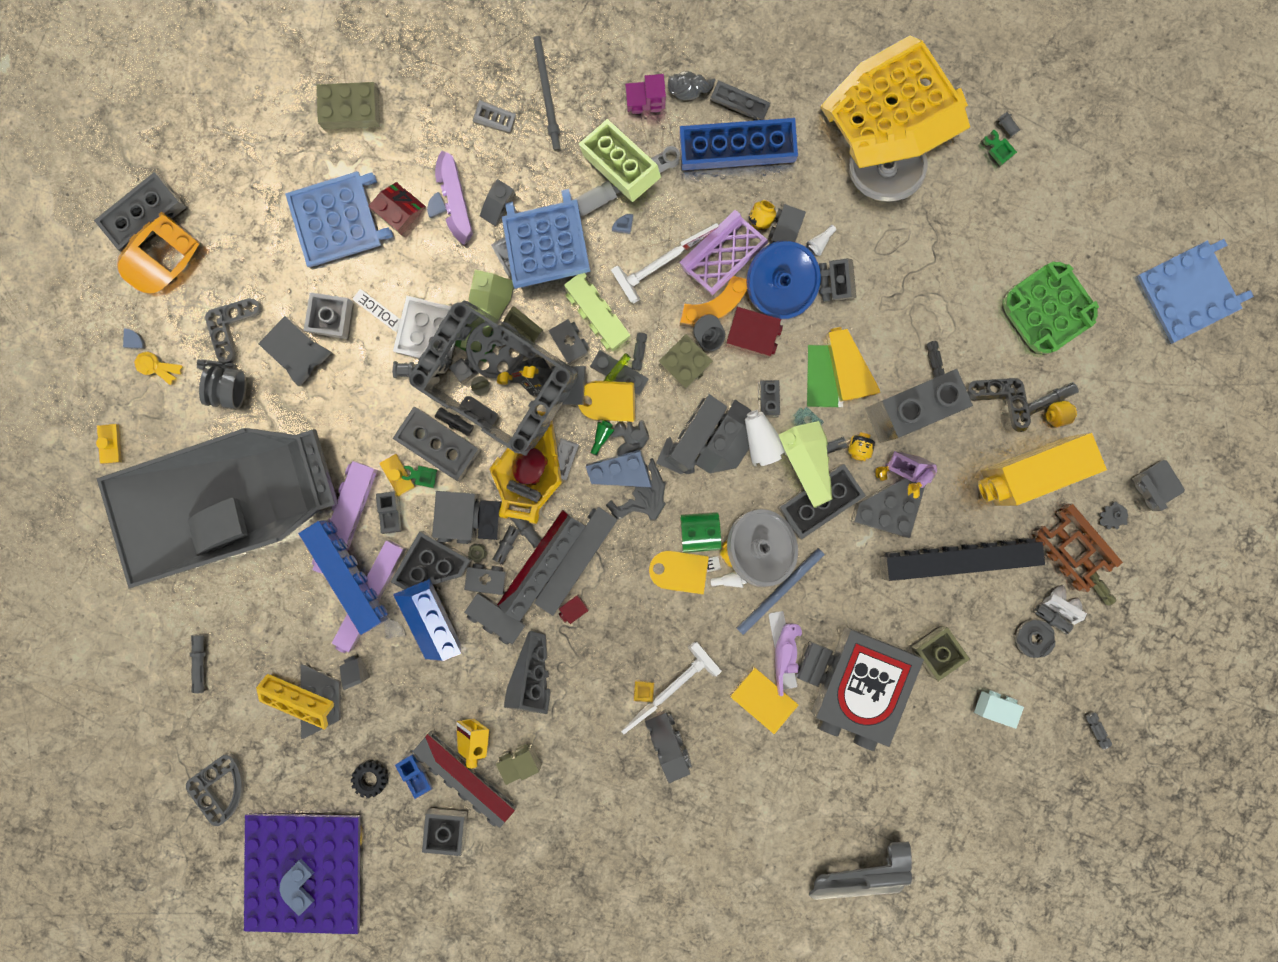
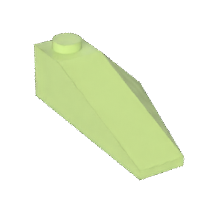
(490, 294)
(808, 455)

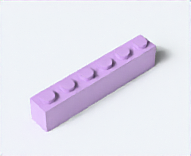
(351, 502)

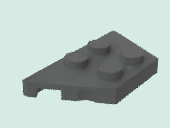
(326, 687)

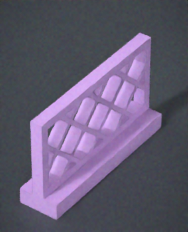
(714, 244)

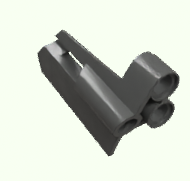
(869, 881)

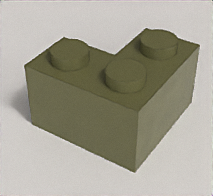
(520, 764)

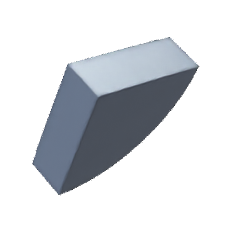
(435, 205)
(623, 224)
(132, 340)

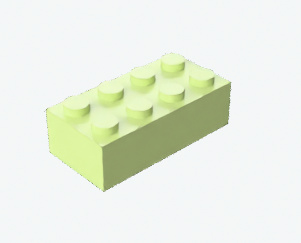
(620, 160)

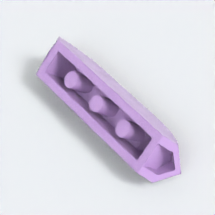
(459, 221)

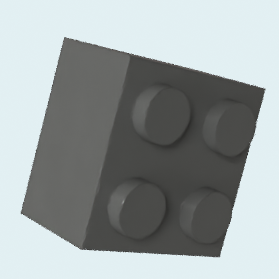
(444, 832)

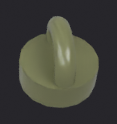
(480, 386)

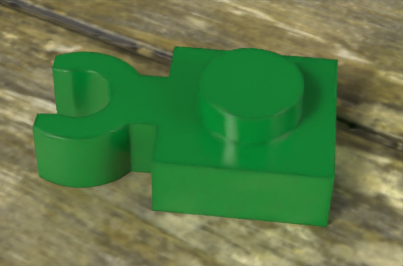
(1001, 150)
(423, 476)

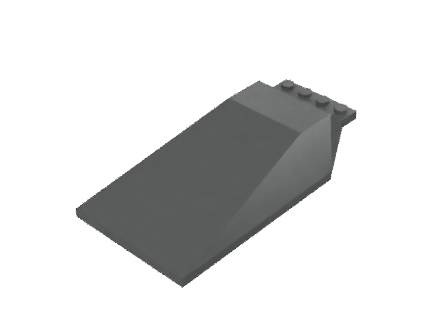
(272, 473)

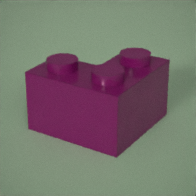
(646, 95)

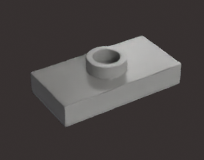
(566, 454)

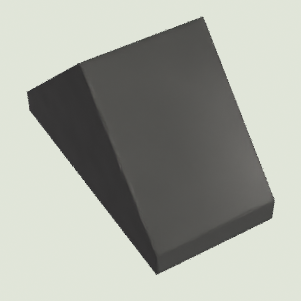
(661, 459)

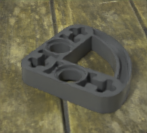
(205, 782)

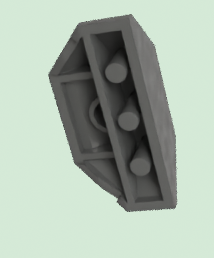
(728, 443)

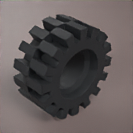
(377, 770)

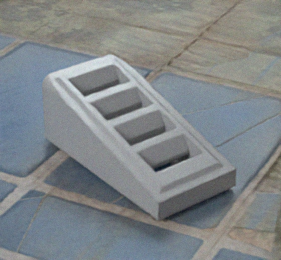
(496, 110)

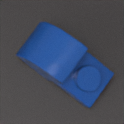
(414, 775)

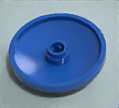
(783, 279)

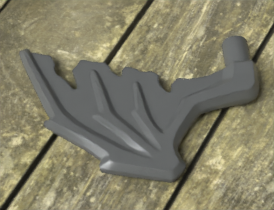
(647, 499)

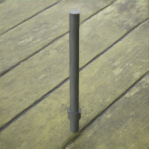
(553, 128)

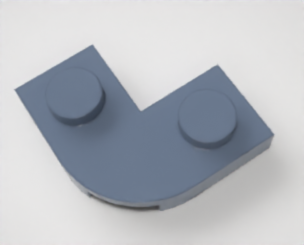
(291, 887)

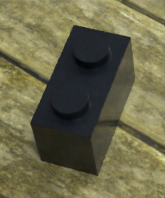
(489, 520)

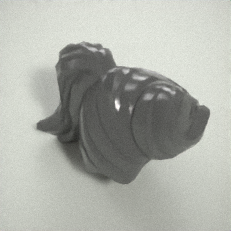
(688, 85)

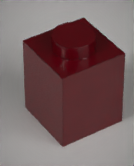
(573, 609)

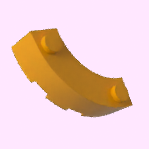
(719, 307)

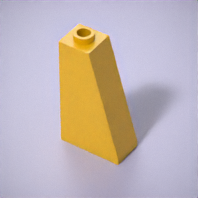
(849, 368)

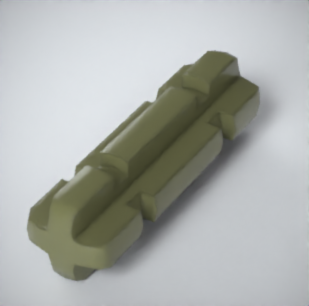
(1102, 589)

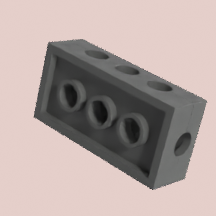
(130, 206)
(424, 447)

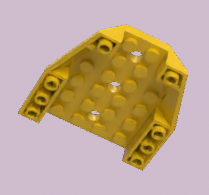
(910, 127)

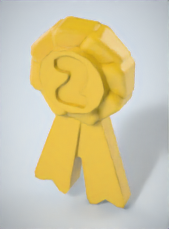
(148, 363)

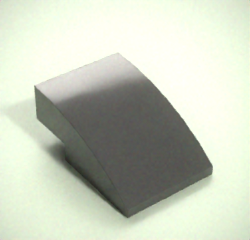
(217, 526)

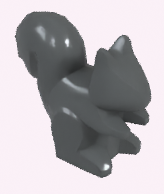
(634, 437)

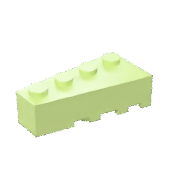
(596, 311)

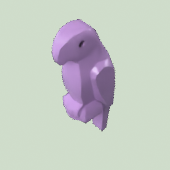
(786, 653)

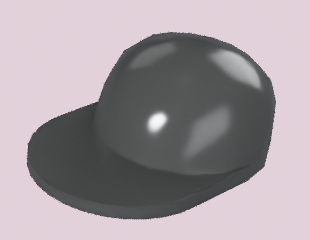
(709, 332)

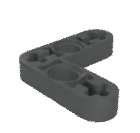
(223, 320)
(1005, 392)

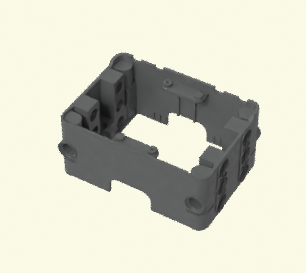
(435, 361)

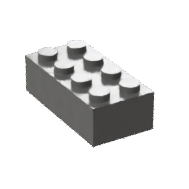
(806, 518)

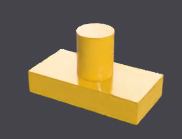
(109, 443)
(394, 471)

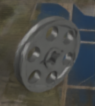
(493, 359)

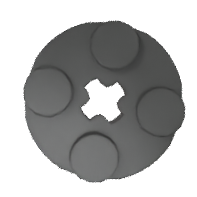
(1046, 637)

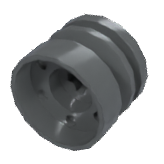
(222, 387)

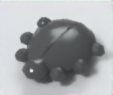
(1114, 516)

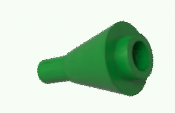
(603, 432)

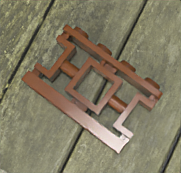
(1088, 537)

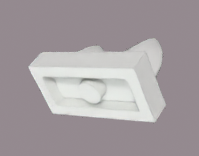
(1070, 610)

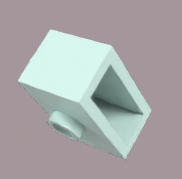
(998, 709)

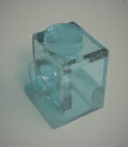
(801, 413)

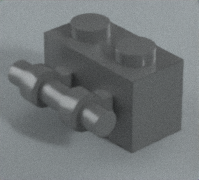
(842, 280)

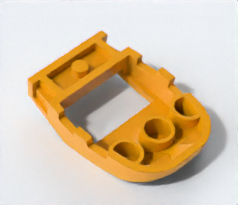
(144, 271)

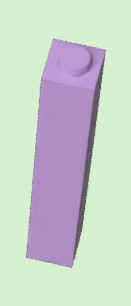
(378, 580)

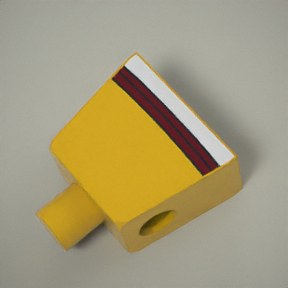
(472, 741)

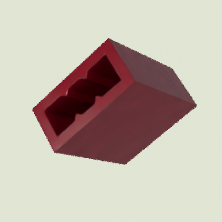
(754, 332)

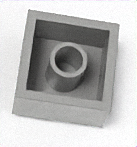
(328, 315)

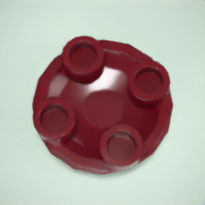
(530, 467)

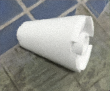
(762, 439)

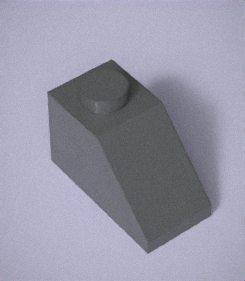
(494, 204)
(353, 672)

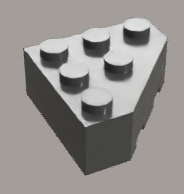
(889, 509)
(431, 561)
(668, 744)

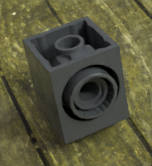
(456, 516)

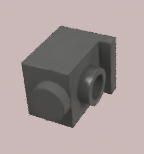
(463, 370)

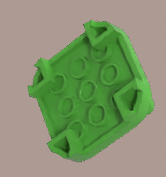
(1050, 308)

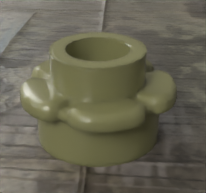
(472, 552)

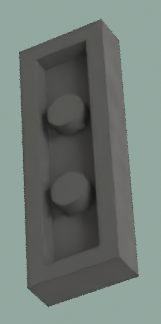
(740, 101)
(604, 363)

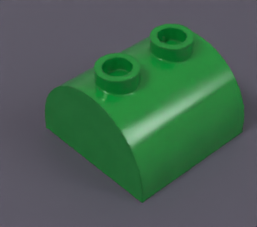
(700, 532)

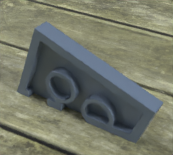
(620, 470)

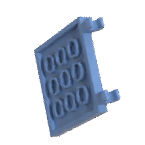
(335, 218)
(545, 242)
(1191, 291)

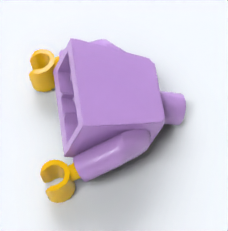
(910, 467)

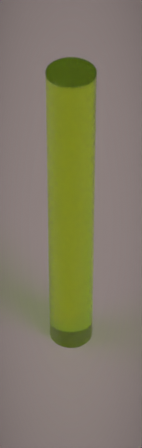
(617, 368)

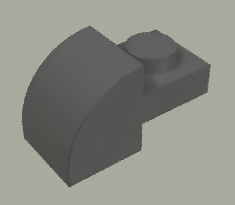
(389, 512)

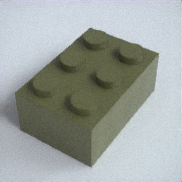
(348, 105)

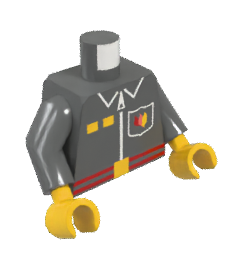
(529, 373)

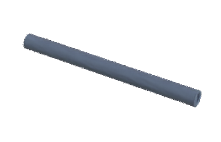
(781, 591)

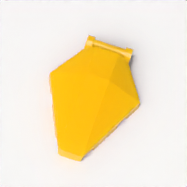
(549, 481)

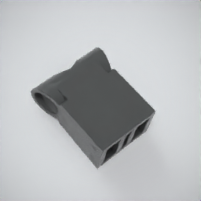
(293, 349)

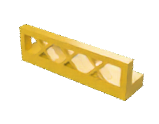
(294, 701)

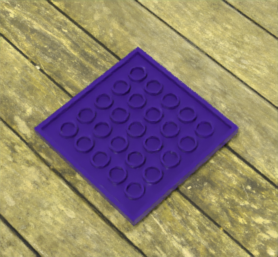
(328, 847)

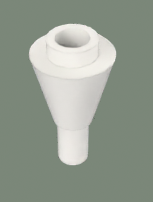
(819, 242)
(731, 579)

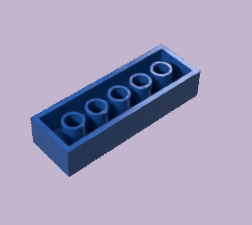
(738, 144)
(343, 576)

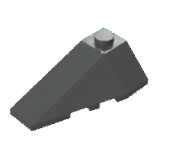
(528, 683)

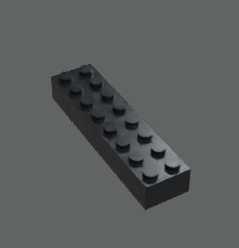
(962, 560)

